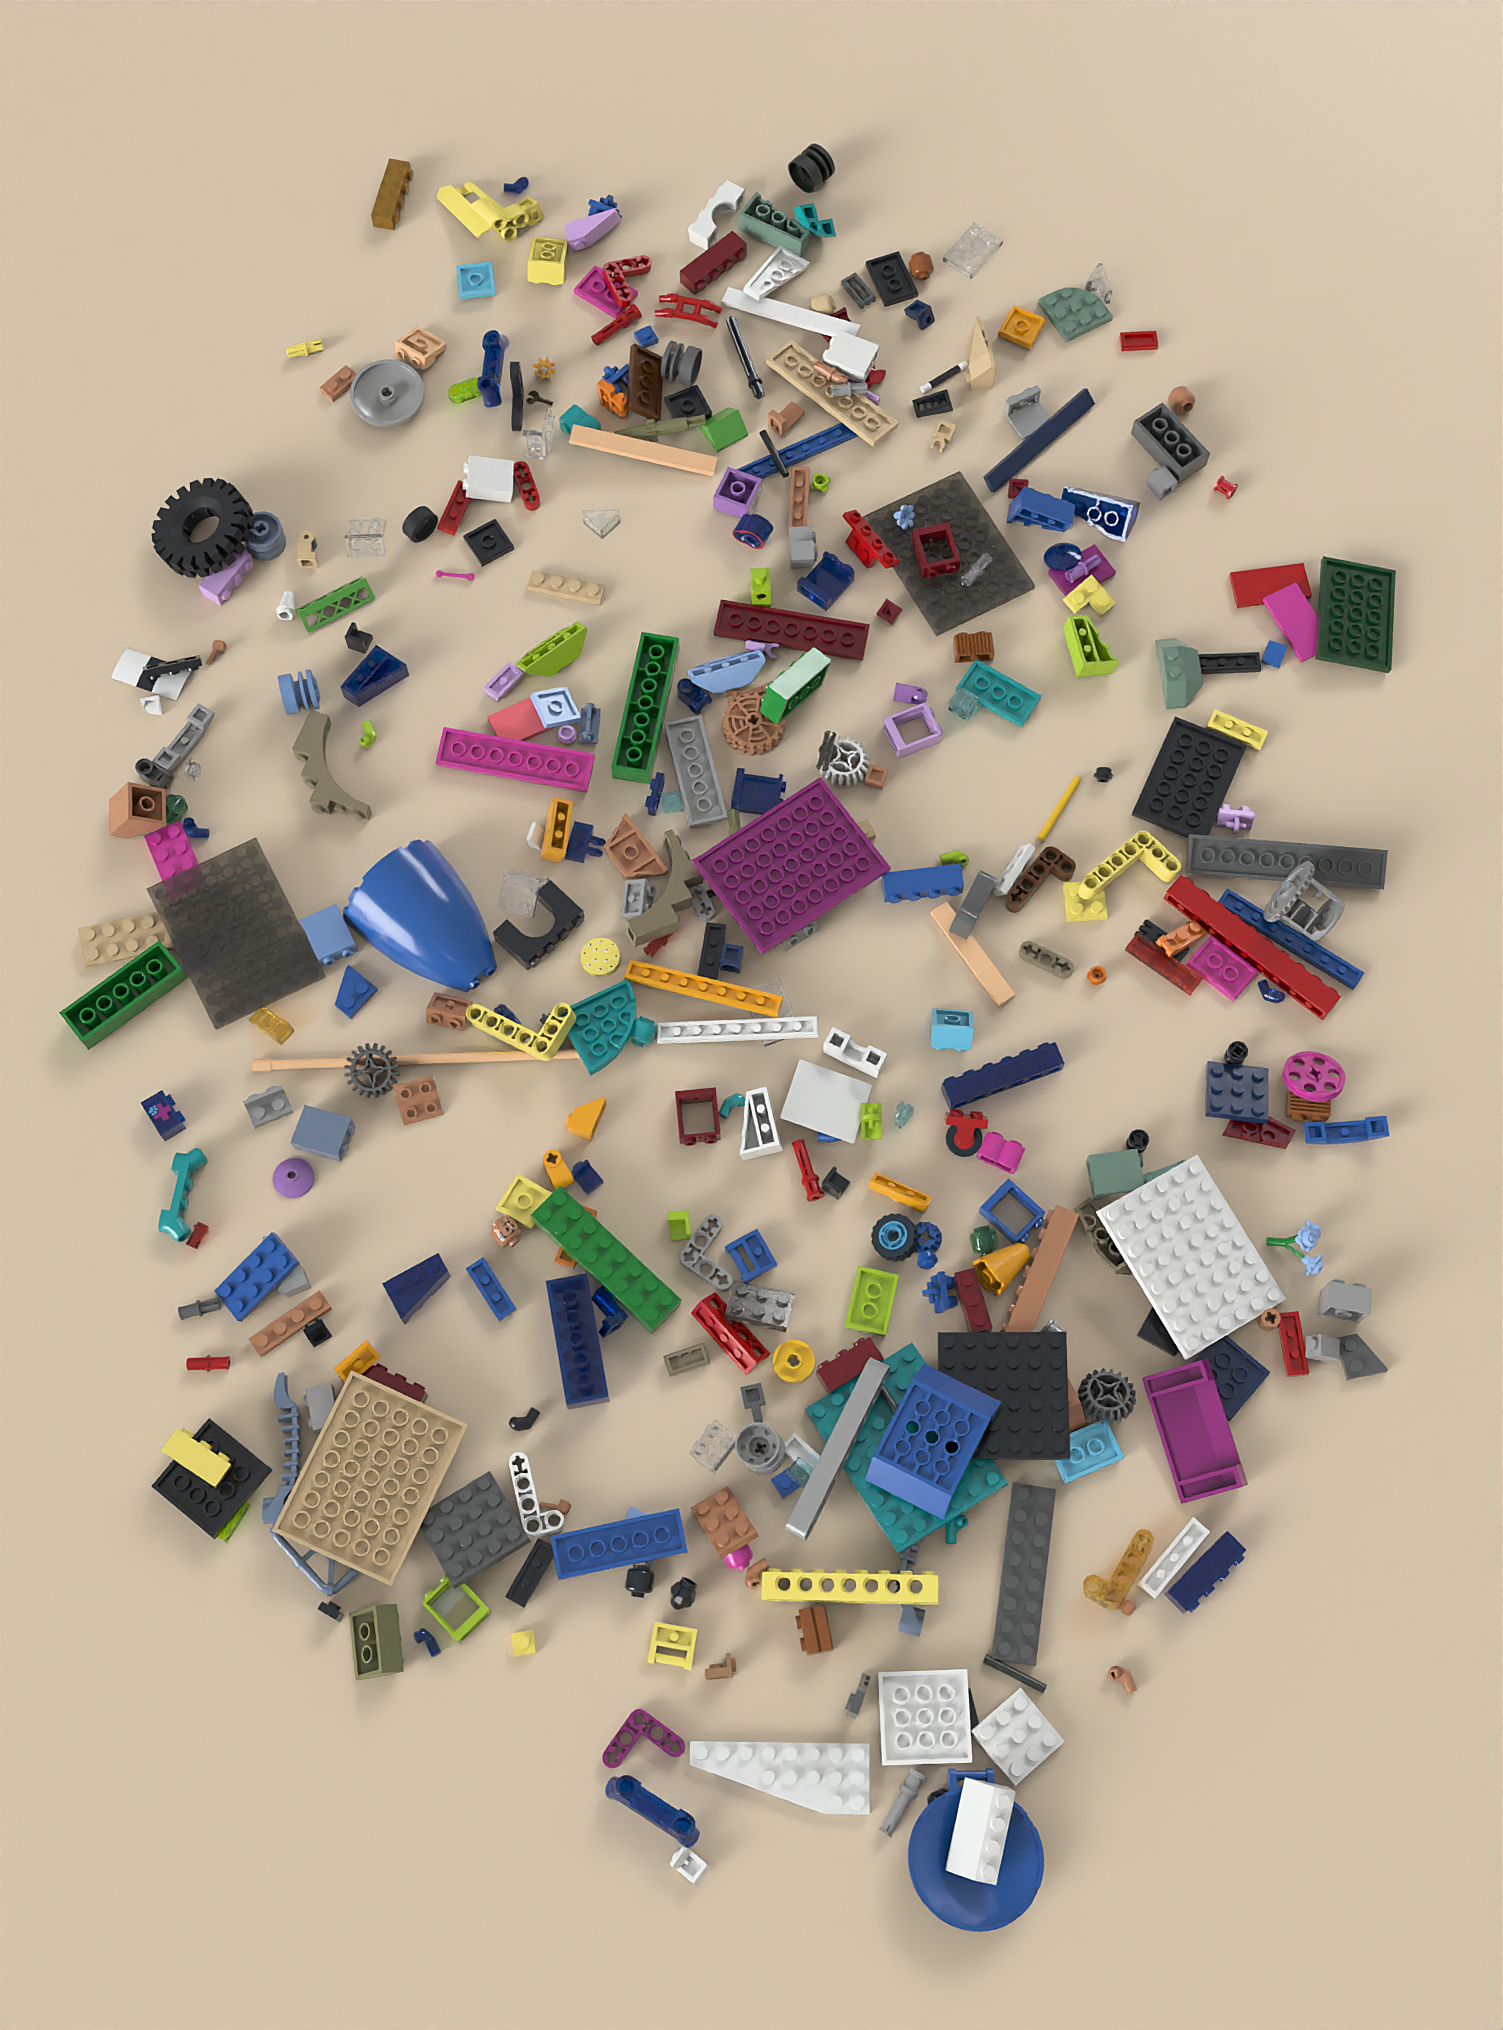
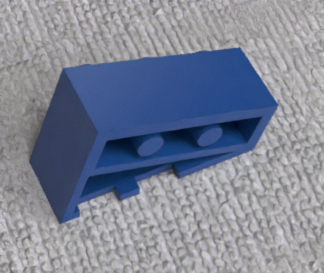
(1041, 509)

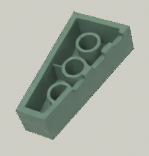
(772, 226)

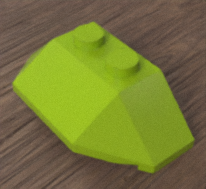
(555, 651)

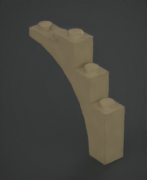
(327, 794)
(663, 915)

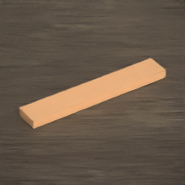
(974, 957)

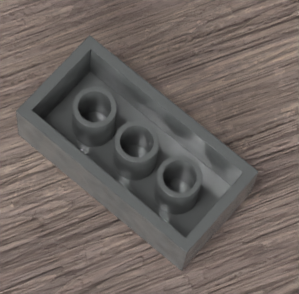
(1170, 442)

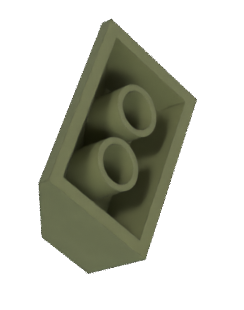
(376, 1641)

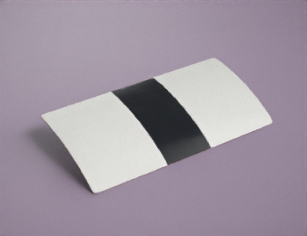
(130, 671)

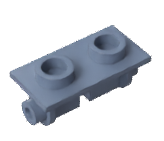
(589, 724)

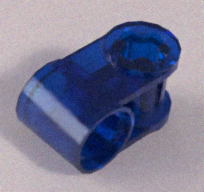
(695, 699)

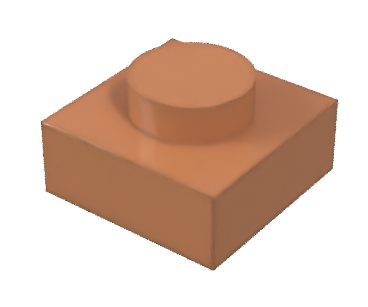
(876, 776)

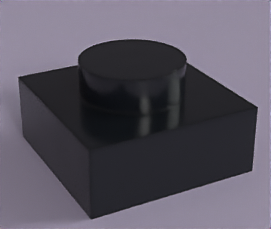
(332, 1610)

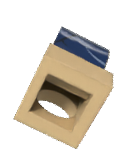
(305, 550)

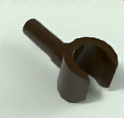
(535, 395)

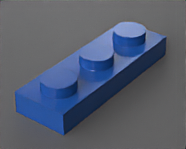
(491, 1289)

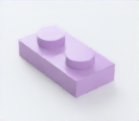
(503, 682)

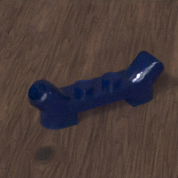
(490, 381)
(654, 1809)

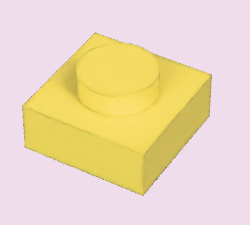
(523, 1643)

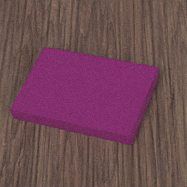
(1101, 572)

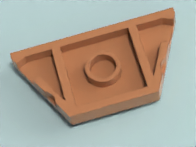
(632, 852)

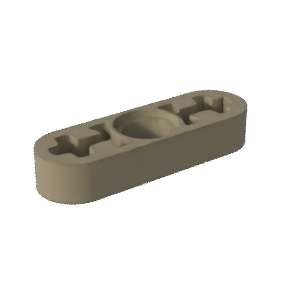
(1030, 958)

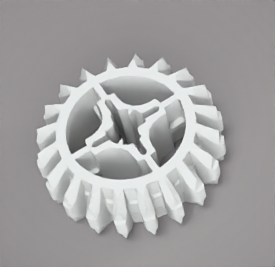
(854, 753)

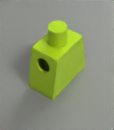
(760, 585)

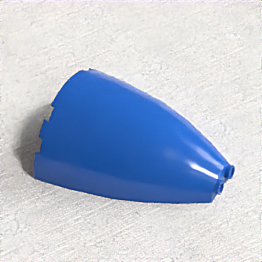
(423, 917)

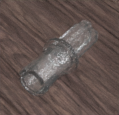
(976, 569)

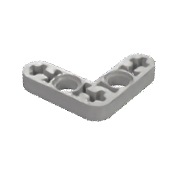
(700, 1259)

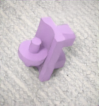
(1235, 819)

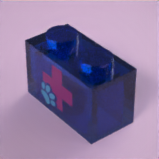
(163, 1115)

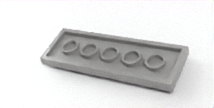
(695, 771)

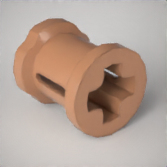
(1270, 1314)

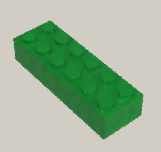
(123, 995)

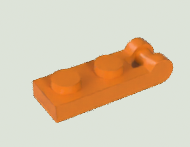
(1181, 937)

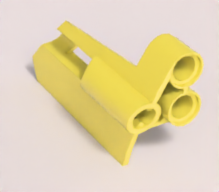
(483, 213)

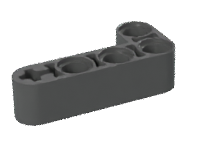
(973, 904)

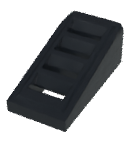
(935, 397)

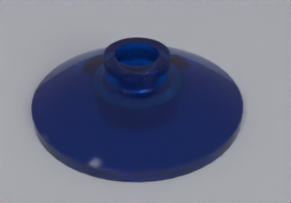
(1062, 556)

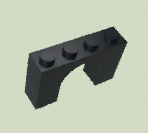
(530, 950)

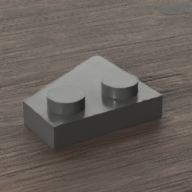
(1358, 1358)

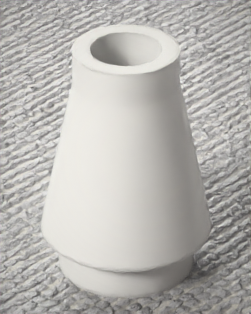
(286, 607)

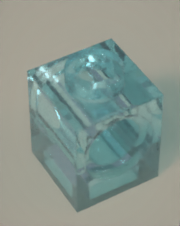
(964, 704)

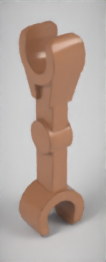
(761, 690)

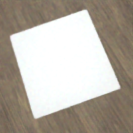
(825, 1101)

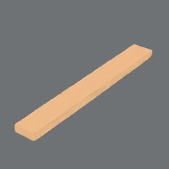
(643, 450)

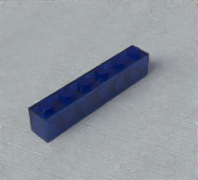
(1002, 1075)

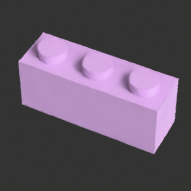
(220, 585)

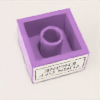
(737, 493)

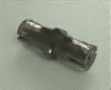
(826, 750)

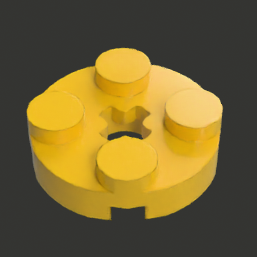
(804, 1356)

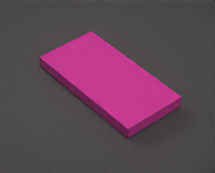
(1294, 619)

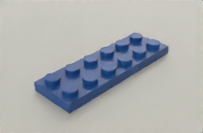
(618, 1544)

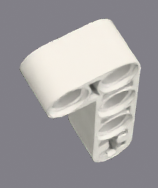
(530, 1494)

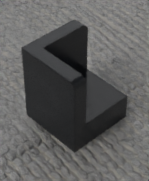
(357, 639)
(835, 1183)

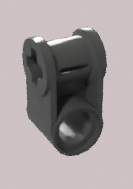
(155, 776)

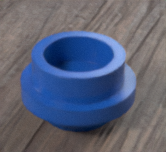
(927, 1259)

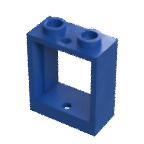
(1006, 1188)

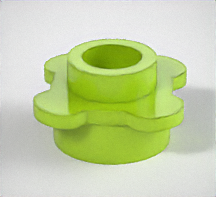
(820, 478)

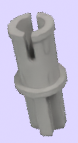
(849, 389)

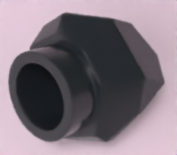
(683, 1593)

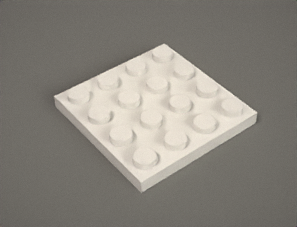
(924, 1717)

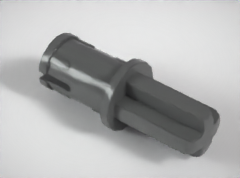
(199, 1308)

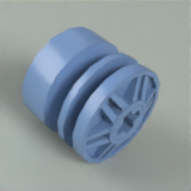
(298, 692)

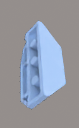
(728, 671)

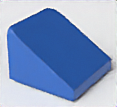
(1274, 654)

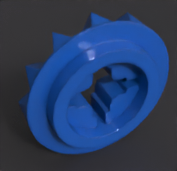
(934, 1234)

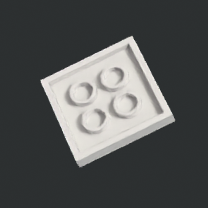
(1017, 1736)

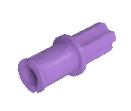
(1082, 568)

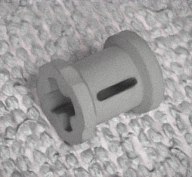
(1052, 1327)

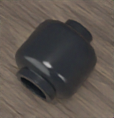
(639, 1580)

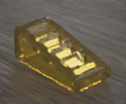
(280, 1033)

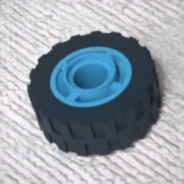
(903, 1246)

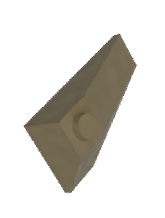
(1100, 1237)

